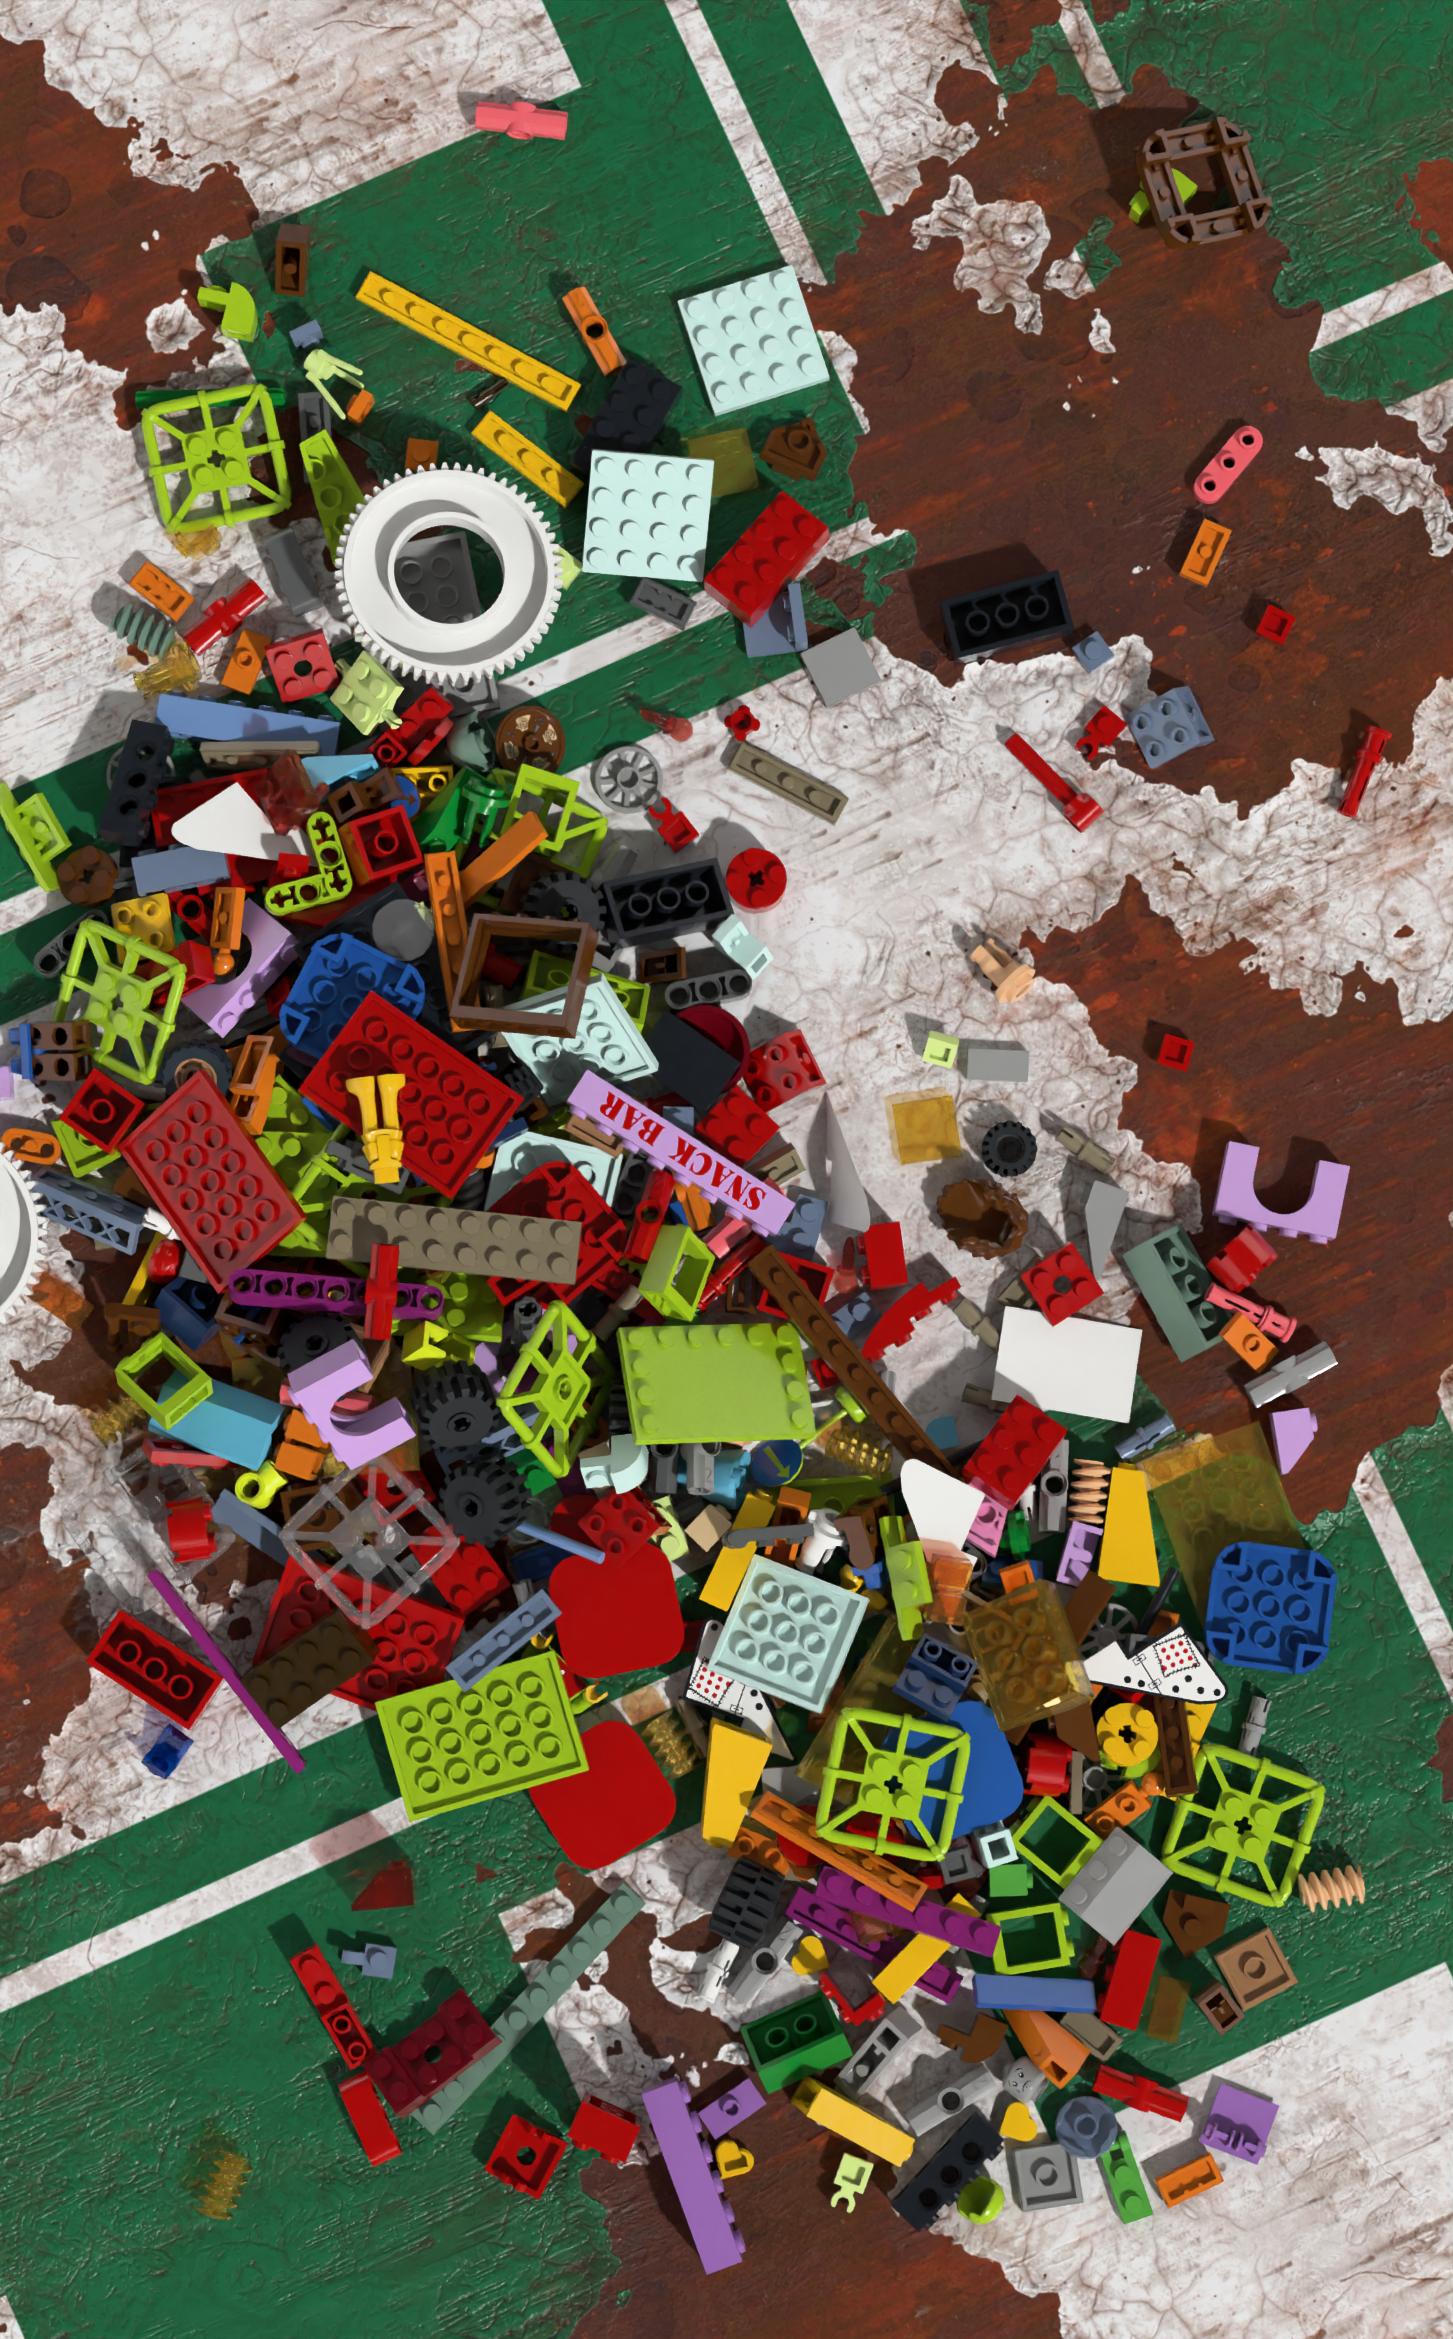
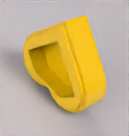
(810, 1956)
(1018, 2123)
(733, 2160)

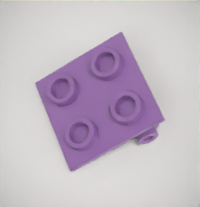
(1239, 2124)

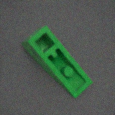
(442, 821)

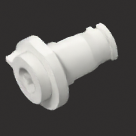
(819, 1548)

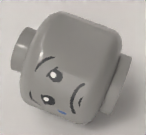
(1024, 2079)

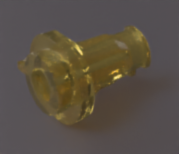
(170, 673)

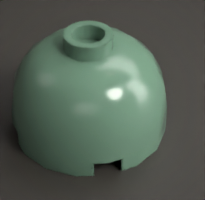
(471, 744)

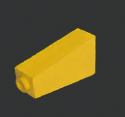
(1127, 1536)
(734, 1562)
(731, 1776)
(852, 2121)

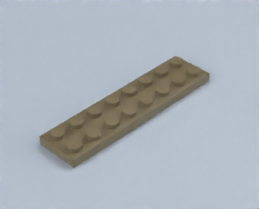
(456, 1239)

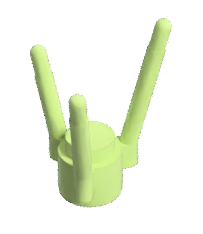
(323, 366)

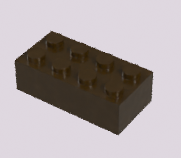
(309, 1666)

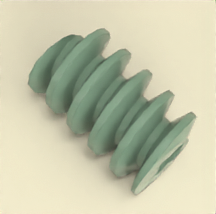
(143, 631)

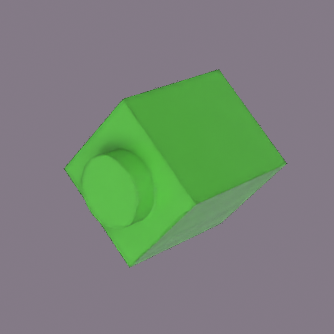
(1009, 1880)

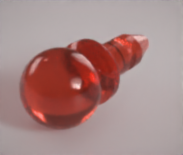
(679, 729)
(846, 1280)
(1091, 1965)

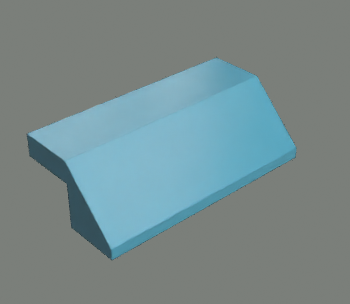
(226, 1423)

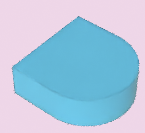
(943, 1432)

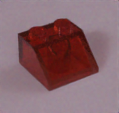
(389, 1888)

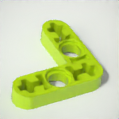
(320, 882)

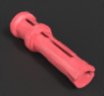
(1265, 1316)

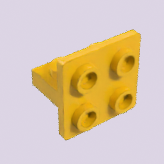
(146, 918)

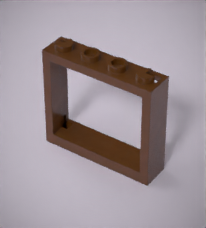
(523, 1022)

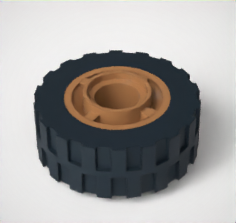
(197, 1056)

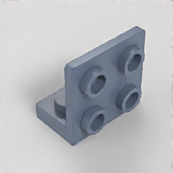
(780, 627)
(1169, 726)

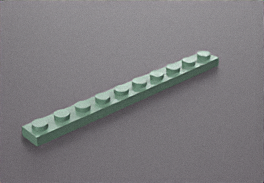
(536, 2001)

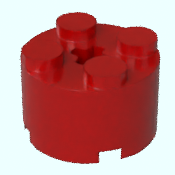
(756, 863)
(1242, 1259)
(190, 1530)
(1044, 1764)

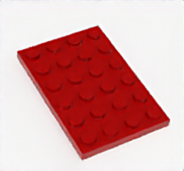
(445, 1109)
(211, 1180)
(413, 1638)

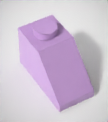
(1291, 1436)

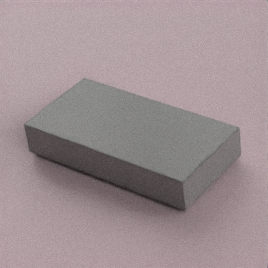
(997, 1065)

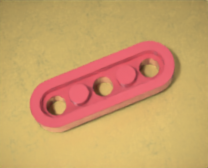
(1222, 476)

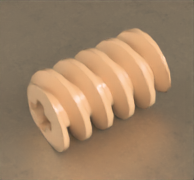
(1088, 1491)
(1332, 1888)

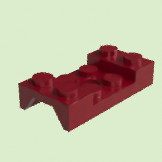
(404, 2071)

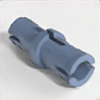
(1145, 1438)

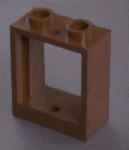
(256, 1333)

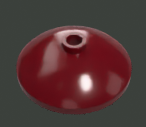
(722, 1030)

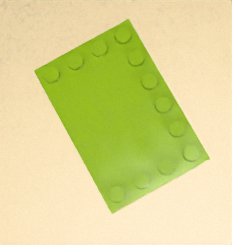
(715, 1383)
(485, 1741)

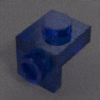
(167, 1752)

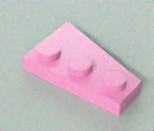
(987, 1525)

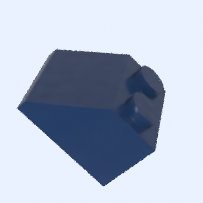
(190, 1310)

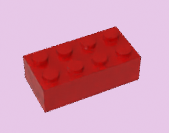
(766, 559)
(156, 1669)

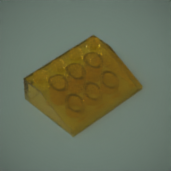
(1027, 1655)

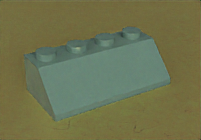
(1175, 1288)

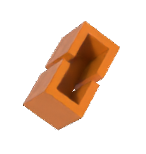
(296, 1458)

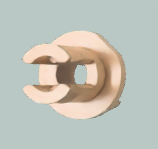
(1009, 977)

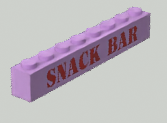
(679, 1153)

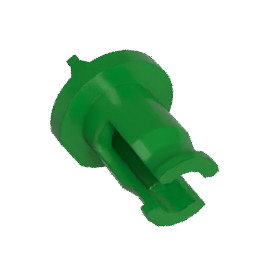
(484, 798)
(1014, 1536)

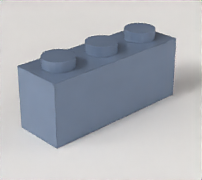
(178, 869)

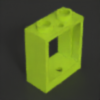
(549, 781)
(655, 1285)
(183, 1400)
(1078, 1861)
(1060, 1920)

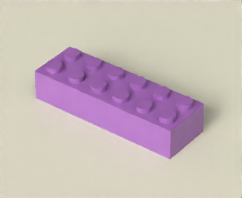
(691, 2174)

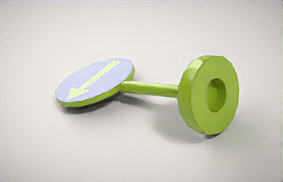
(781, 1460)

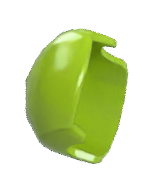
(981, 2200)

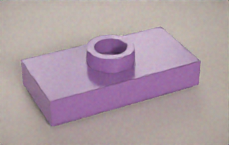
(732, 2108)

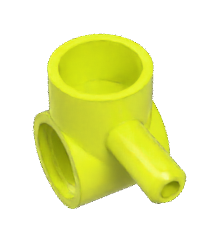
(269, 1481)

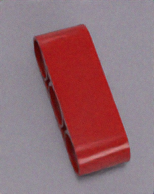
(370, 2118)

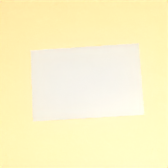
(1067, 1367)

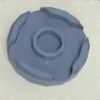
(1086, 2127)

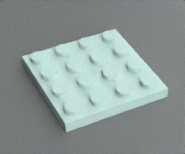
(753, 340)
(647, 515)
(603, 1043)
(530, 1150)
(788, 1634)

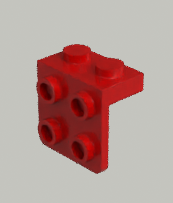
(868, 2009)

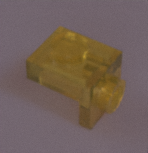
(204, 544)

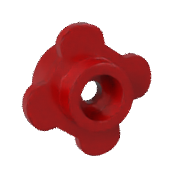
(742, 714)

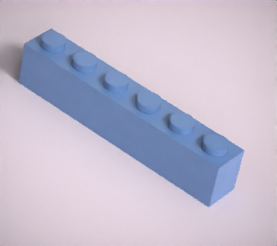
(233, 722)

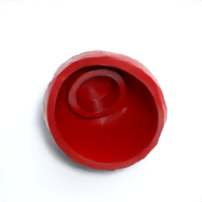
(166, 1261)

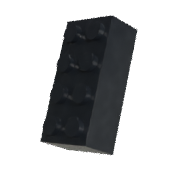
(629, 416)
(1006, 617)
(664, 904)

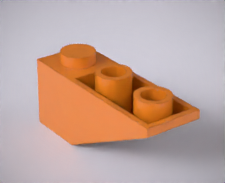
(1048, 2044)

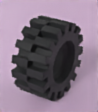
(523, 1083)
(1012, 1130)

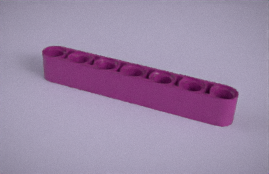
(321, 1287)

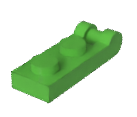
(1126, 2181)

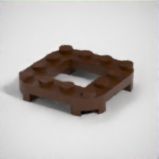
(1193, 142)

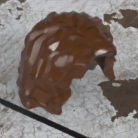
(982, 1217)

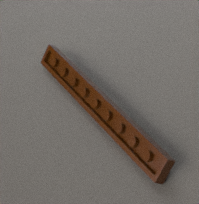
(846, 1361)

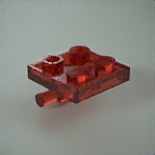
(288, 793)

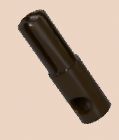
(488, 394)

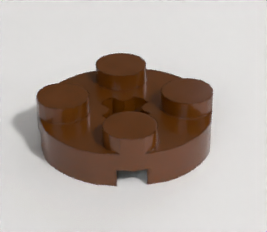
(72, 875)

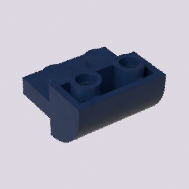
(935, 1677)

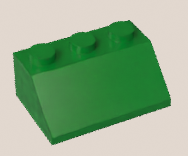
(796, 2041)

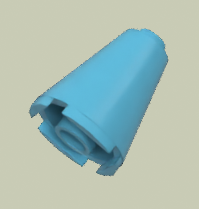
(730, 1474)

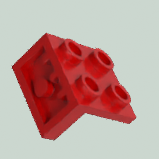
(782, 1070)
(623, 1524)

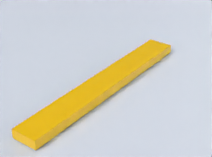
(468, 341)

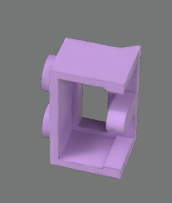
(1077, 1553)

